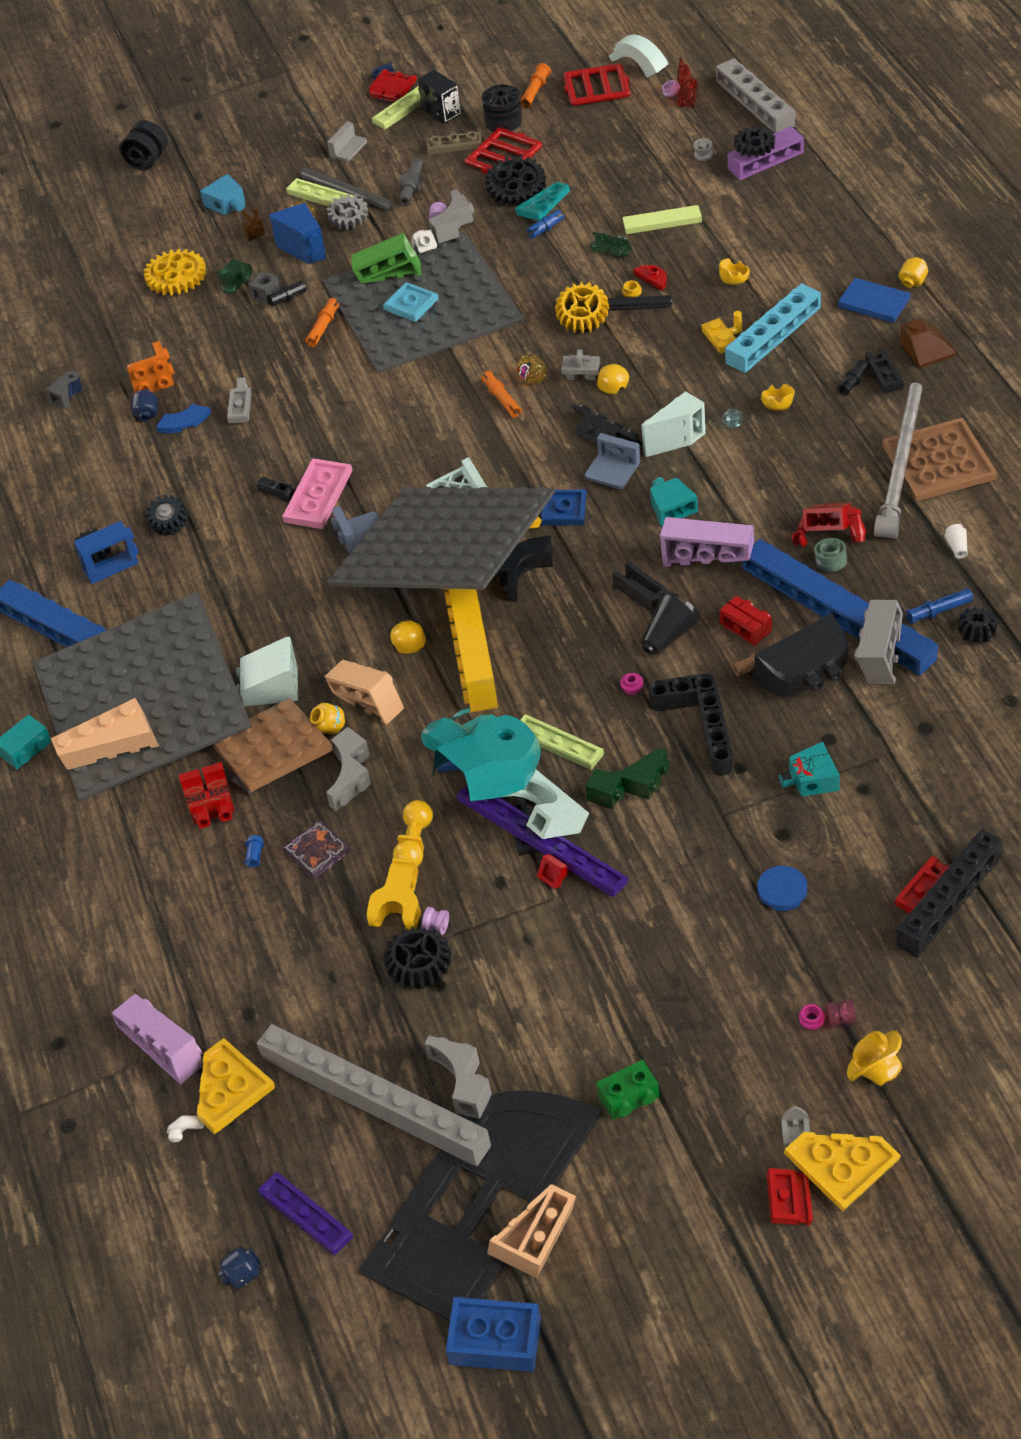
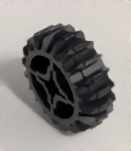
(414, 950)

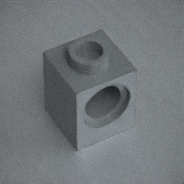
(262, 286)

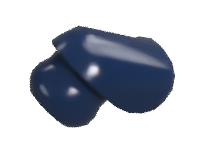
(377, 71)

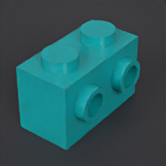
(23, 741)

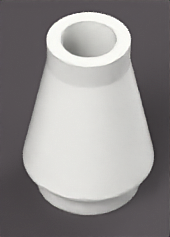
(957, 540)

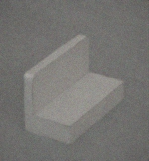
(345, 143)

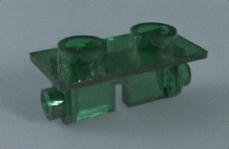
(619, 245)

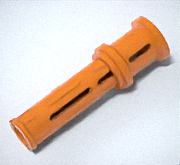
(537, 80)

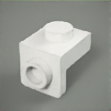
(423, 241)

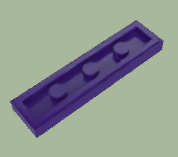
(305, 1213)

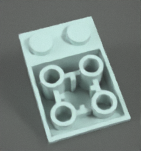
(674, 425)

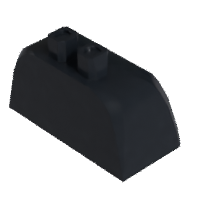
(803, 659)

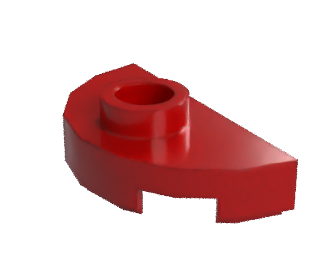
(652, 274)

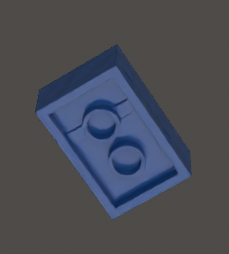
(493, 1334)

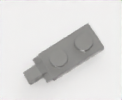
(239, 402)

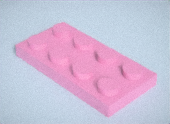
(317, 493)

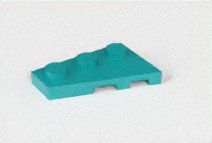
(543, 201)

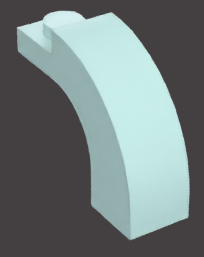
(642, 51)

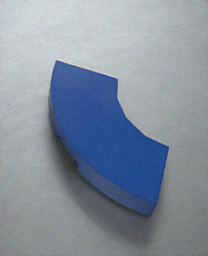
(175, 422)

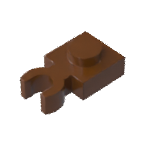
(253, 226)

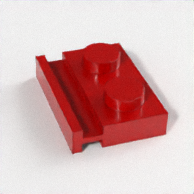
(789, 1197)

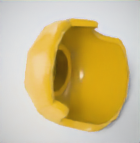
(733, 273)
(612, 378)
(778, 399)
(407, 637)

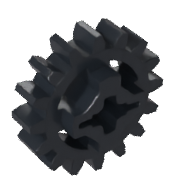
(754, 141)

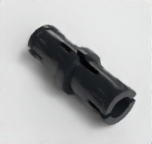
(286, 293)
(853, 377)

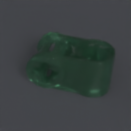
(234, 275)

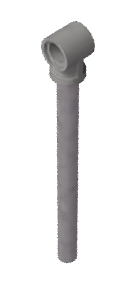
(889, 514)

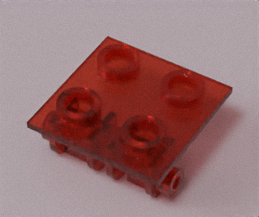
(687, 84)

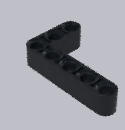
(703, 692)

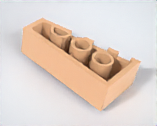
(105, 735)

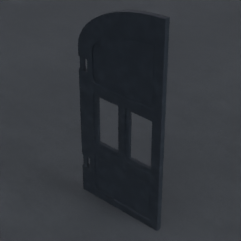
(530, 1149)

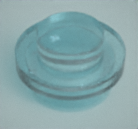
(732, 418)

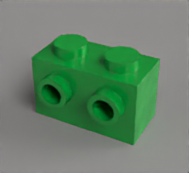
(628, 1089)

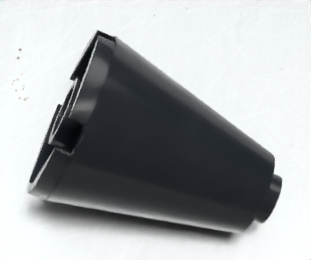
(668, 623)

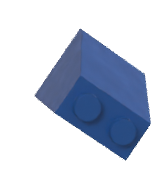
(298, 233)

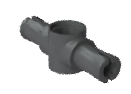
(411, 182)

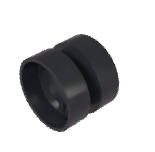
(143, 145)

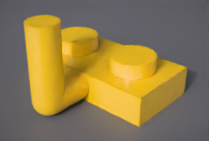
(719, 334)

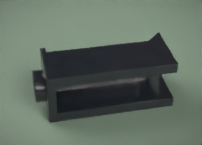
(639, 586)

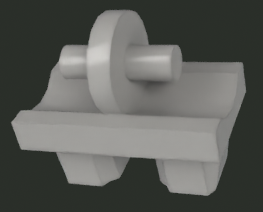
(580, 364)

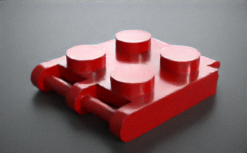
(391, 85)

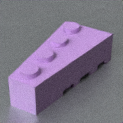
(704, 541)
(159, 1038)

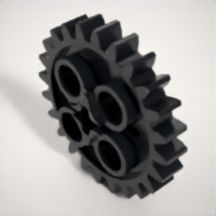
(515, 180)

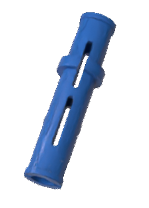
(932, 608)

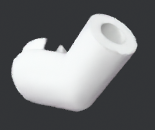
(180, 1125)

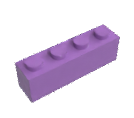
(787, 145)

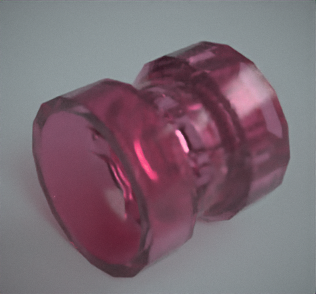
(846, 1012)

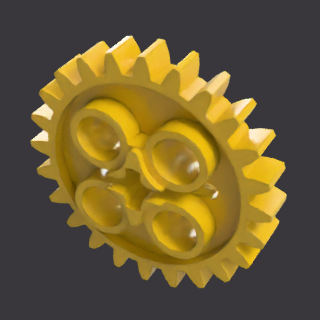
(175, 272)

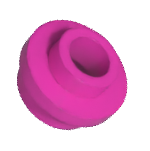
(631, 683)
(811, 1011)

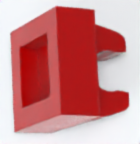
(552, 871)

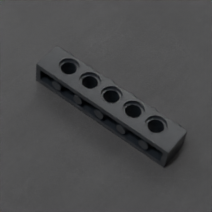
(949, 893)

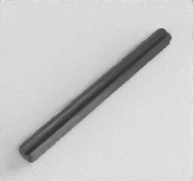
(338, 185)

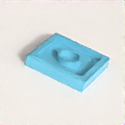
(410, 301)

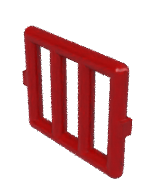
(591, 98)
(492, 141)

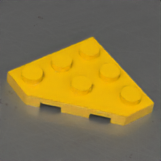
(228, 1086)
(842, 1163)

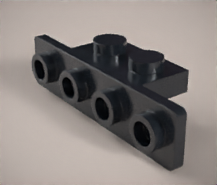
(593, 425)

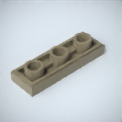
(453, 142)

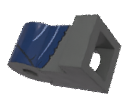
(64, 389)

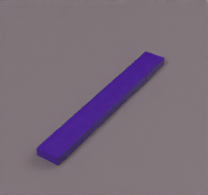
(575, 858)

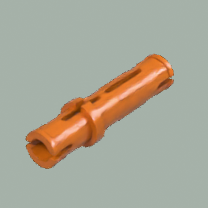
(324, 318)
(498, 390)

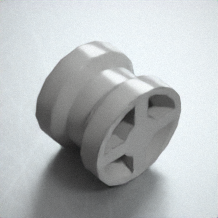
(703, 149)

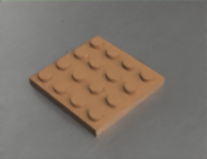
(943, 460)
(273, 746)

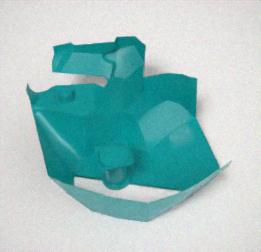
(491, 751)

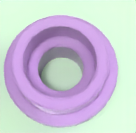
(670, 88)

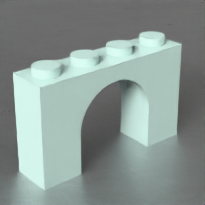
(555, 812)

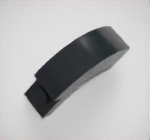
(526, 556)

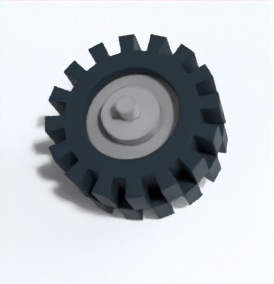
(166, 515)

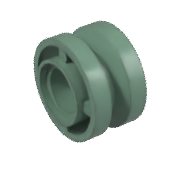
(830, 555)

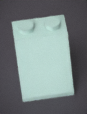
(268, 674)

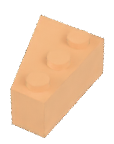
(367, 688)
(534, 1232)

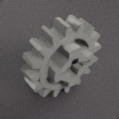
(349, 212)

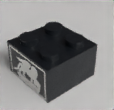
(439, 96)

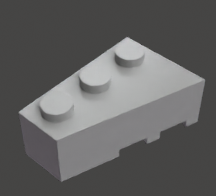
(878, 641)

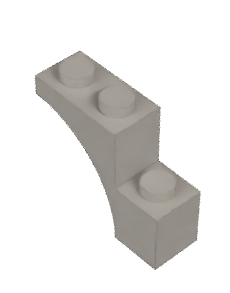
(447, 223)
(354, 777)
(462, 1060)

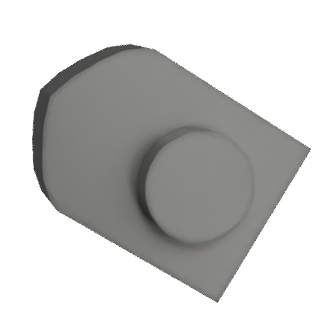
(794, 1123)

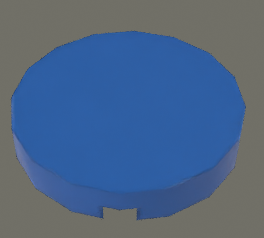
(782, 888)

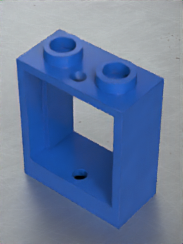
(100, 540)

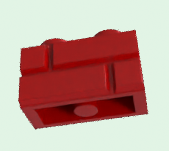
(746, 620)

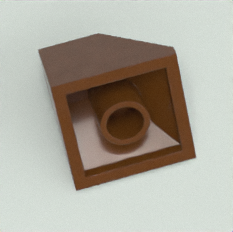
(925, 343)

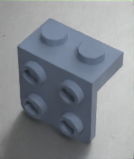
(615, 461)
(352, 530)

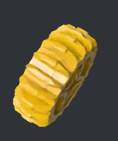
(580, 315)

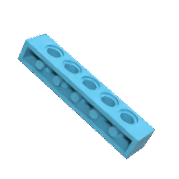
(772, 328)

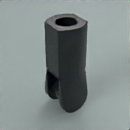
(275, 488)

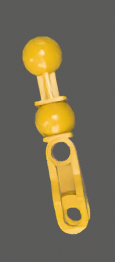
(399, 889)

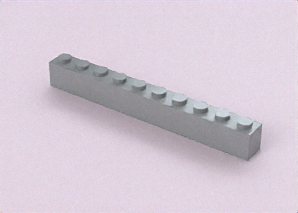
(375, 1095)

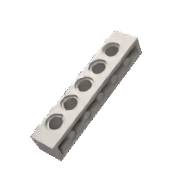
(755, 95)

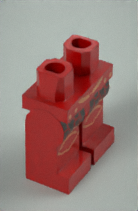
(209, 803)

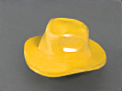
(876, 1057)

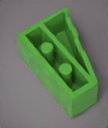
(385, 260)

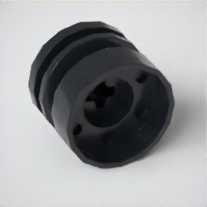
(502, 107)

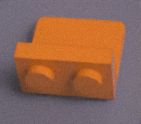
(152, 372)

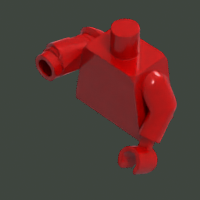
(830, 517)

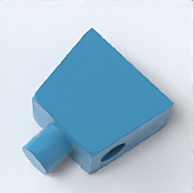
(223, 195)

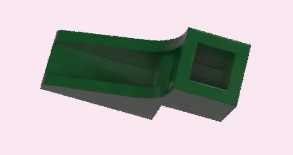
(637, 779)

